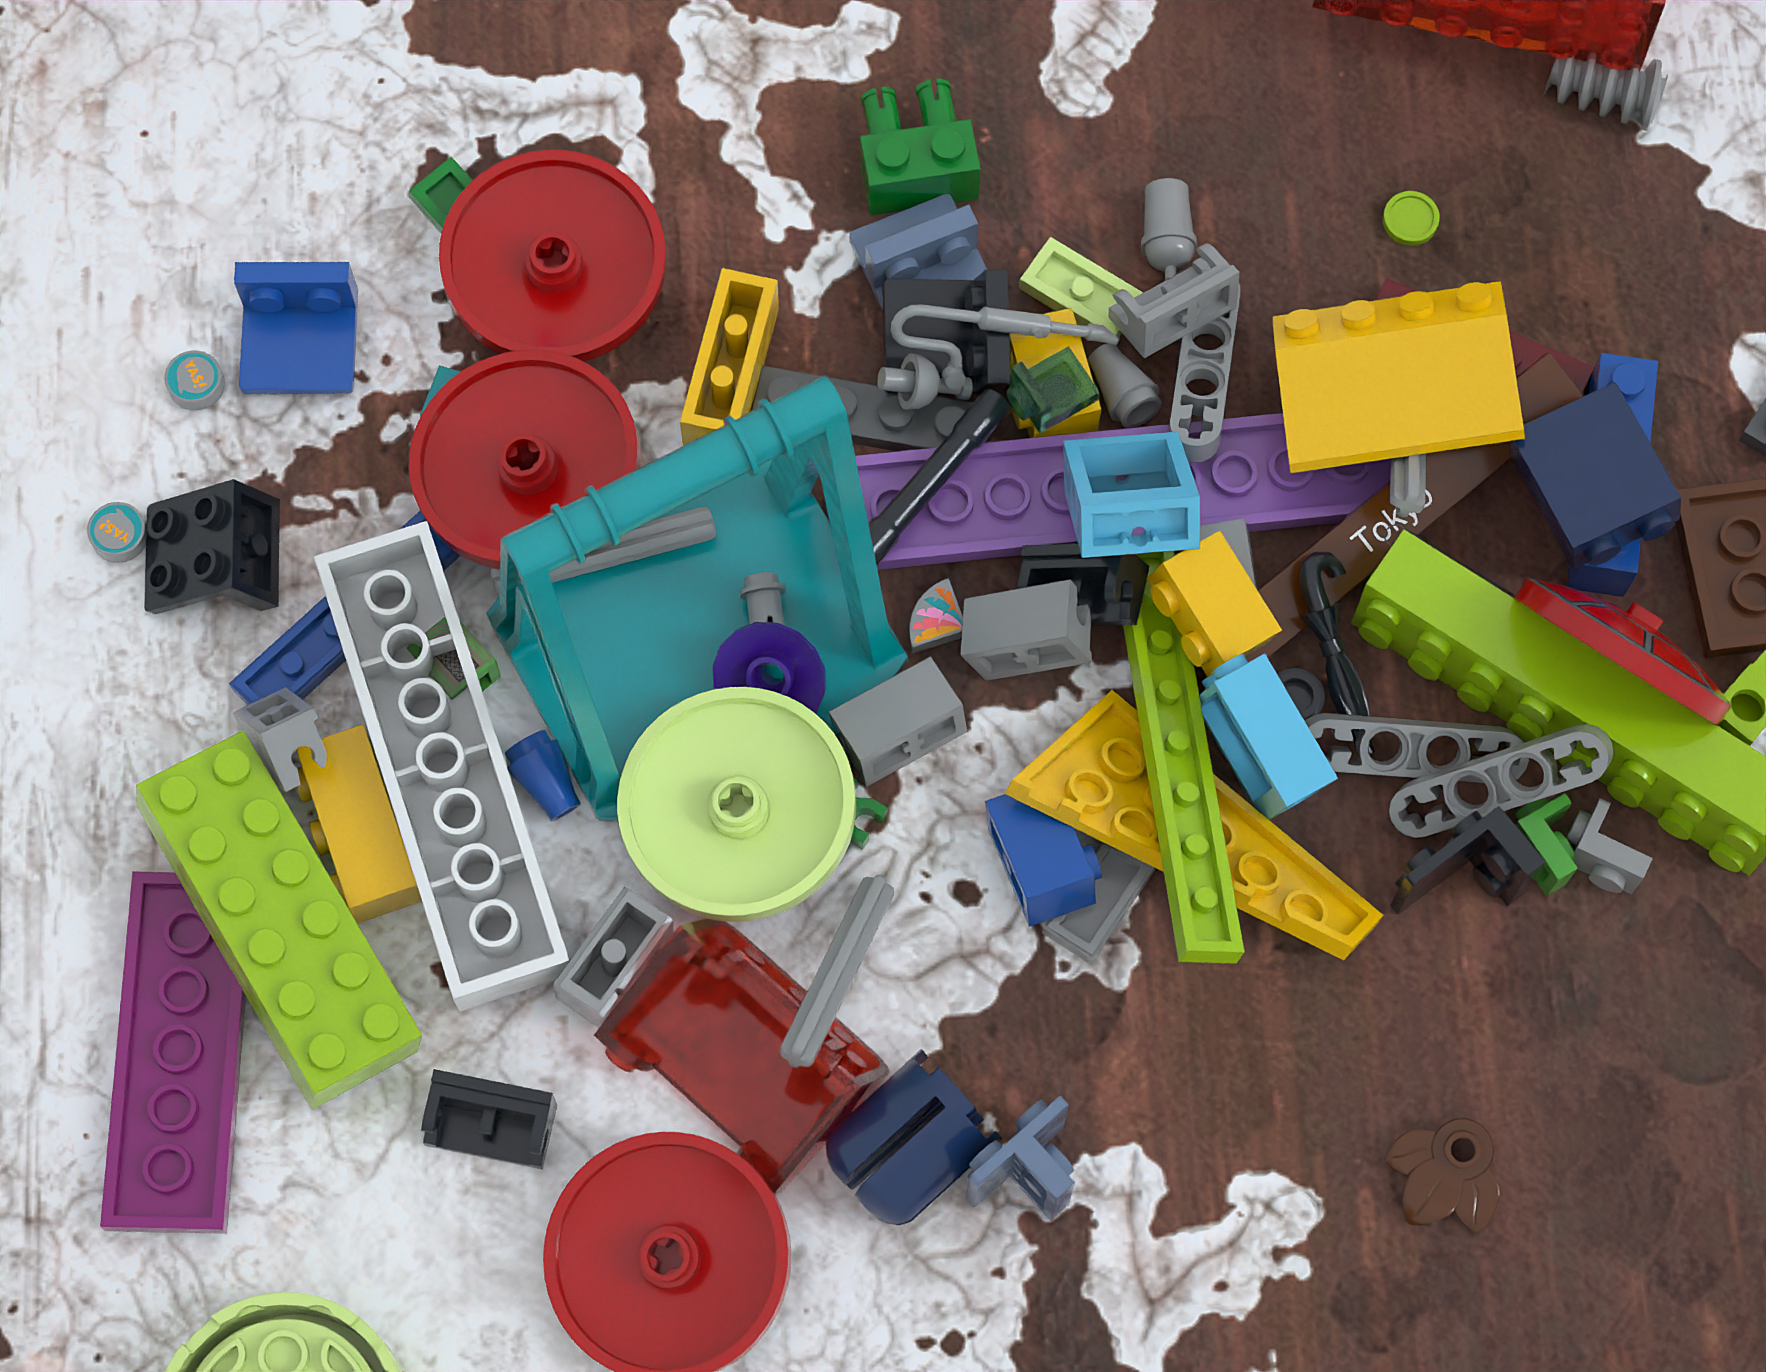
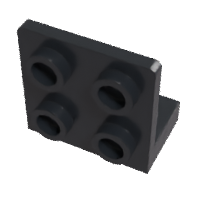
(982, 351)
(212, 547)
(1492, 843)

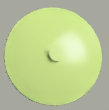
(737, 804)

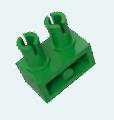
(918, 162)

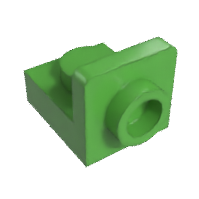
(1552, 846)

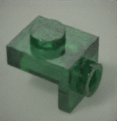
(1051, 390)

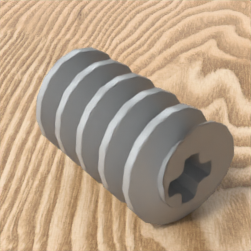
(1622, 87)

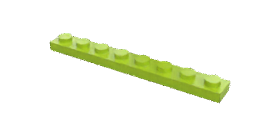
(1182, 786)

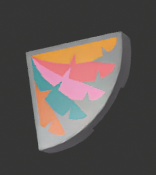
(935, 618)

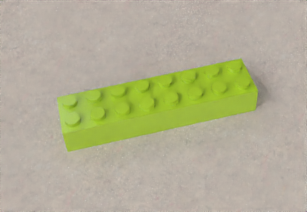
(1546, 681)

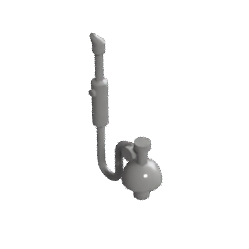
(920, 380)

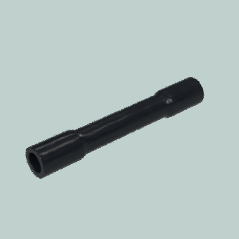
(967, 435)

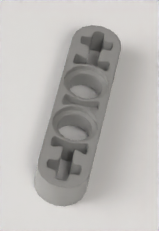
(1208, 365)
(1413, 740)
(1498, 776)

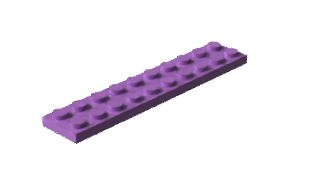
(1016, 496)

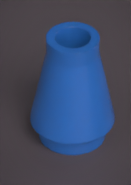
(543, 773)

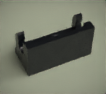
(1107, 584)
(488, 1119)

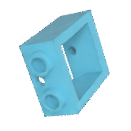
(1154, 495)
(1263, 735)

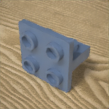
(920, 243)
(1035, 1169)

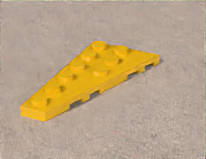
(1101, 787)

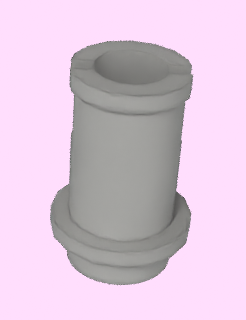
(763, 597)

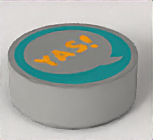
(194, 380)
(117, 532)

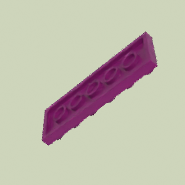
(172, 1070)

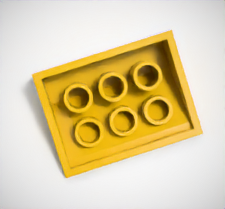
(1397, 377)

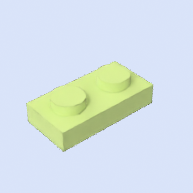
(1069, 280)

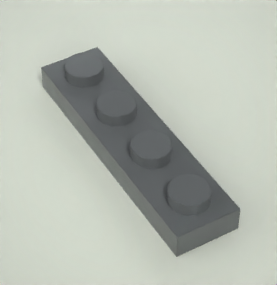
(873, 413)

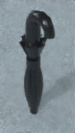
(1322, 618)

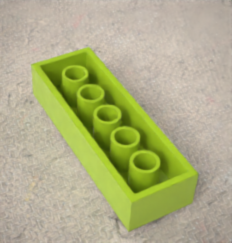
(278, 919)

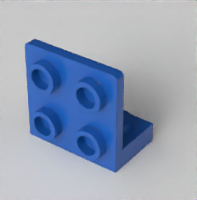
(297, 327)

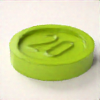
(1411, 218)

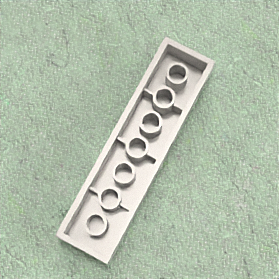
(442, 769)

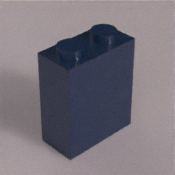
(1596, 477)

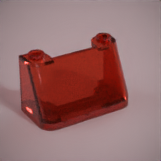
(714, 1026)

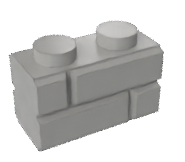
(613, 956)

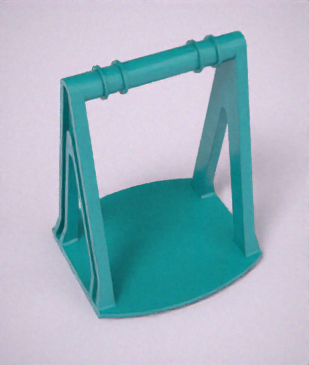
(643, 635)

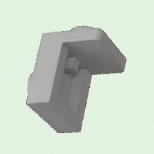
(1604, 859)

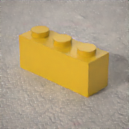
(730, 352)
(357, 826)

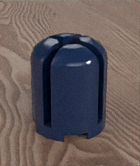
(924, 1127)

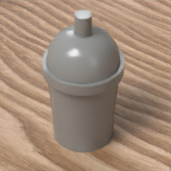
(1168, 226)

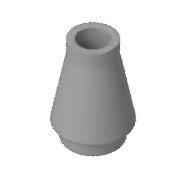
(1125, 388)

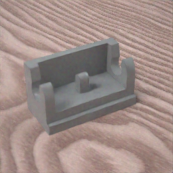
(1178, 303)
(1026, 630)
(899, 721)
(277, 729)

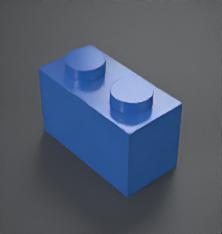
(1042, 860)

